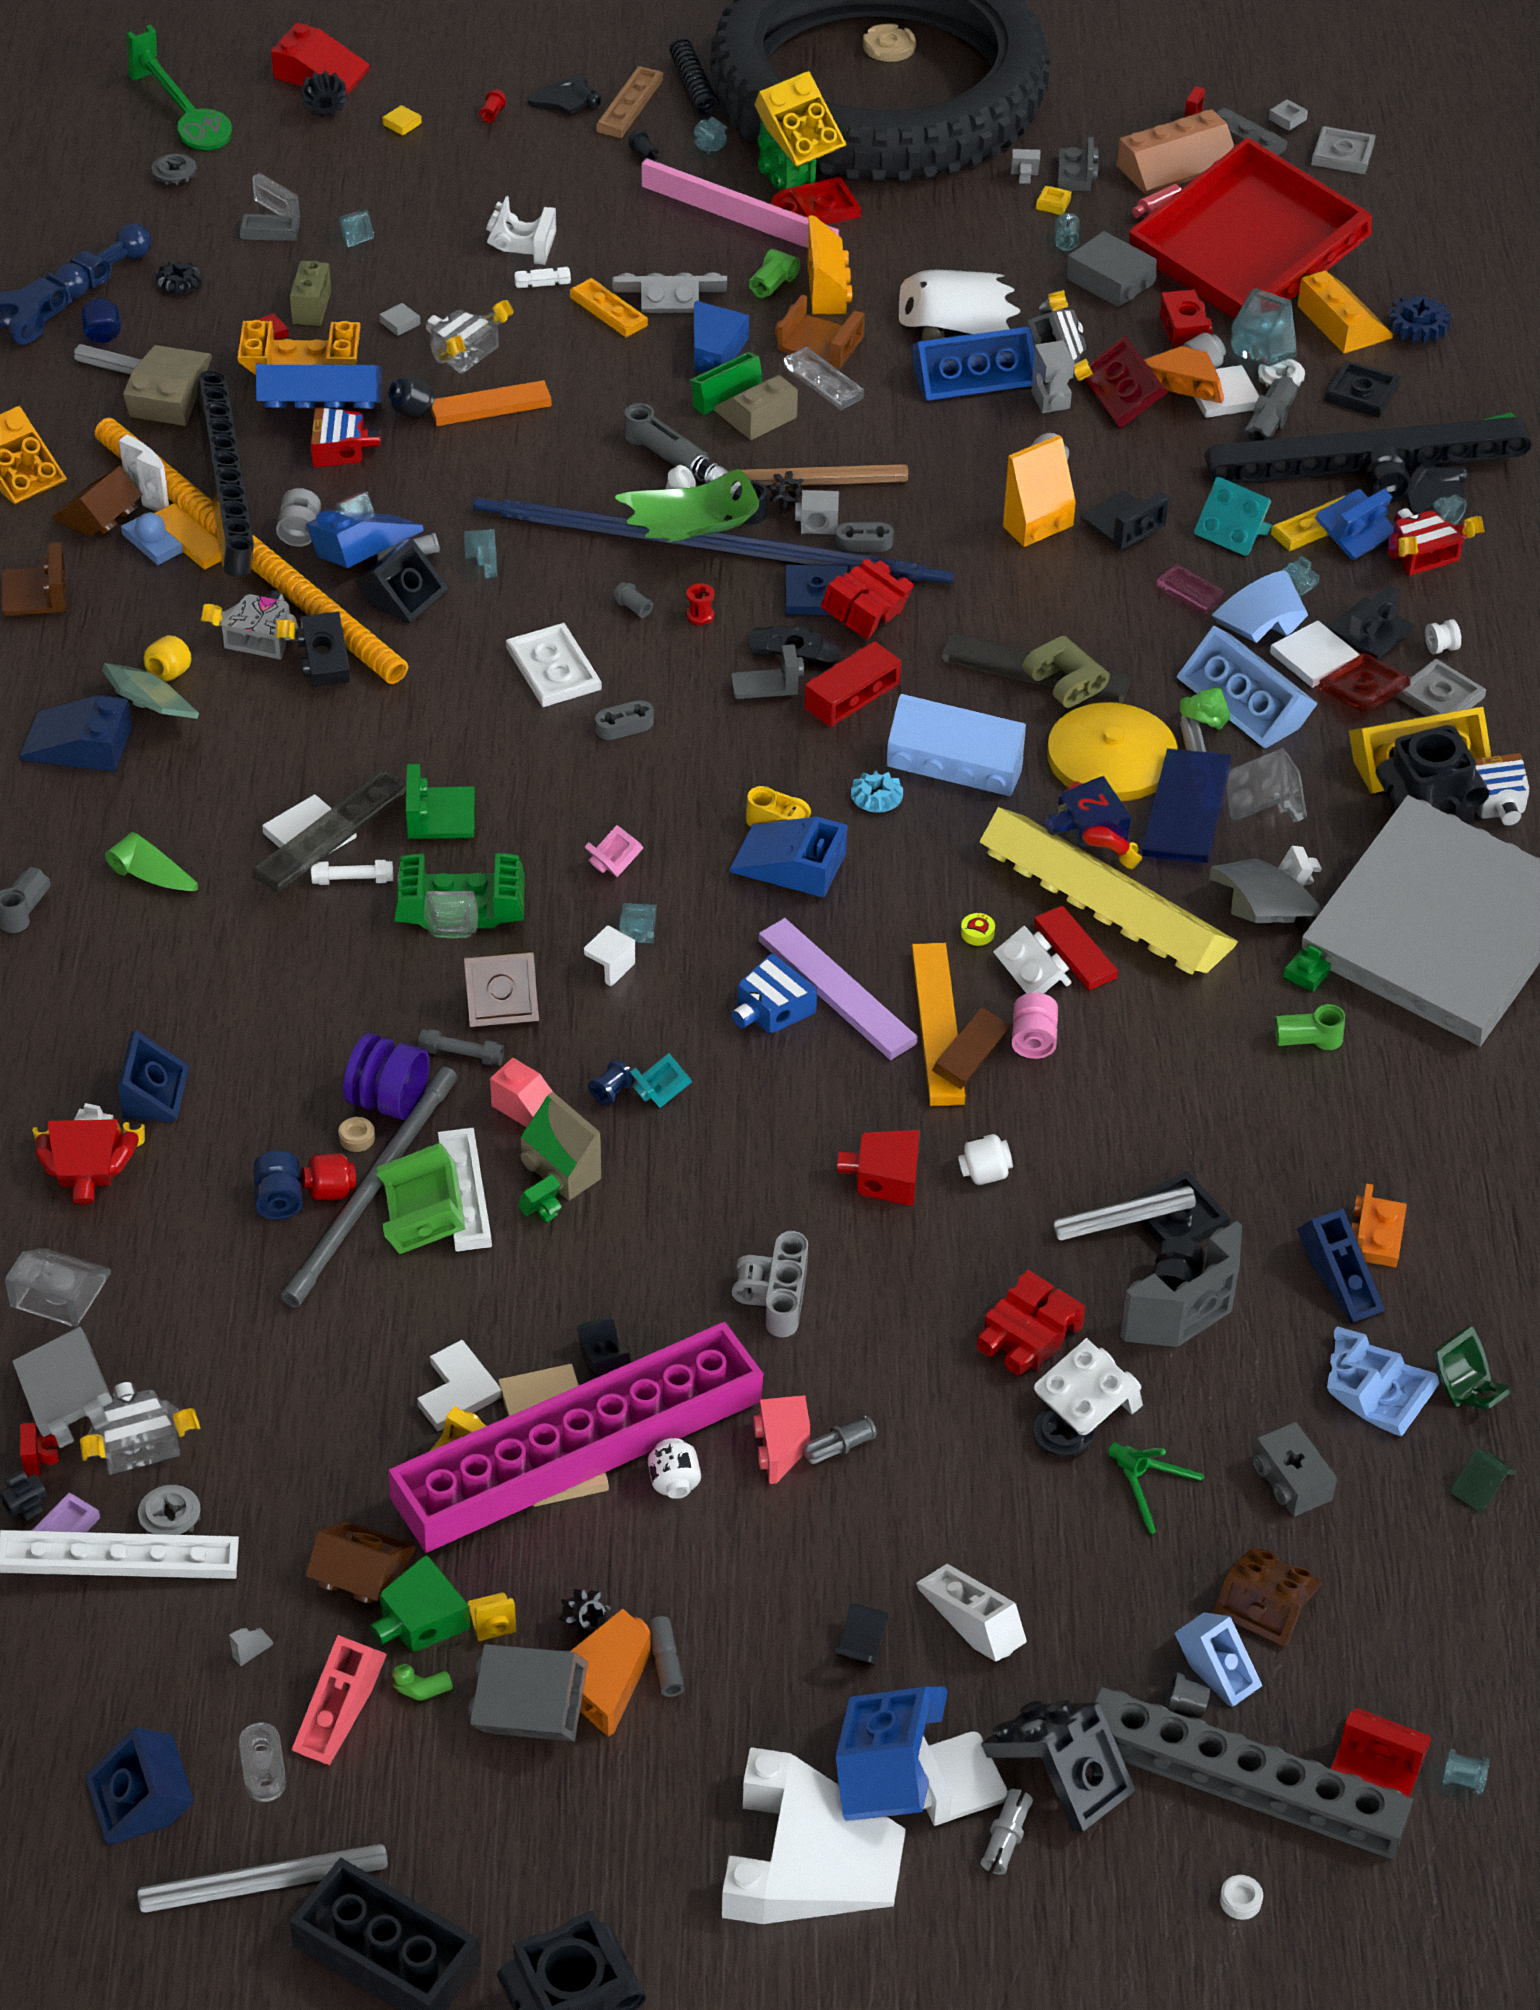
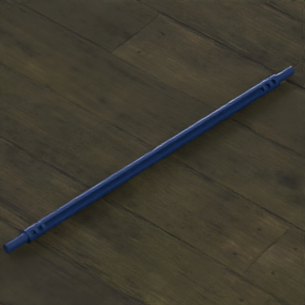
(716, 541)

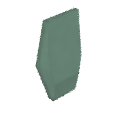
(147, 690)

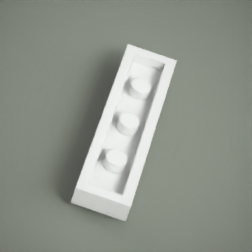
(463, 1150)

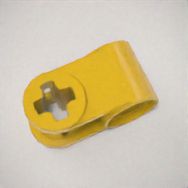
(771, 806)

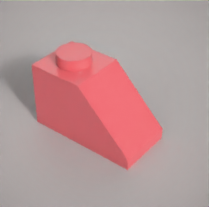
(518, 1091)

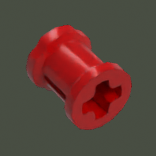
(700, 604)

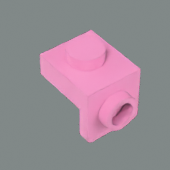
(614, 851)

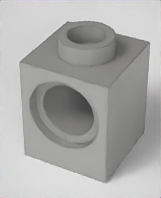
(818, 512)

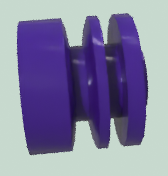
(386, 1076)

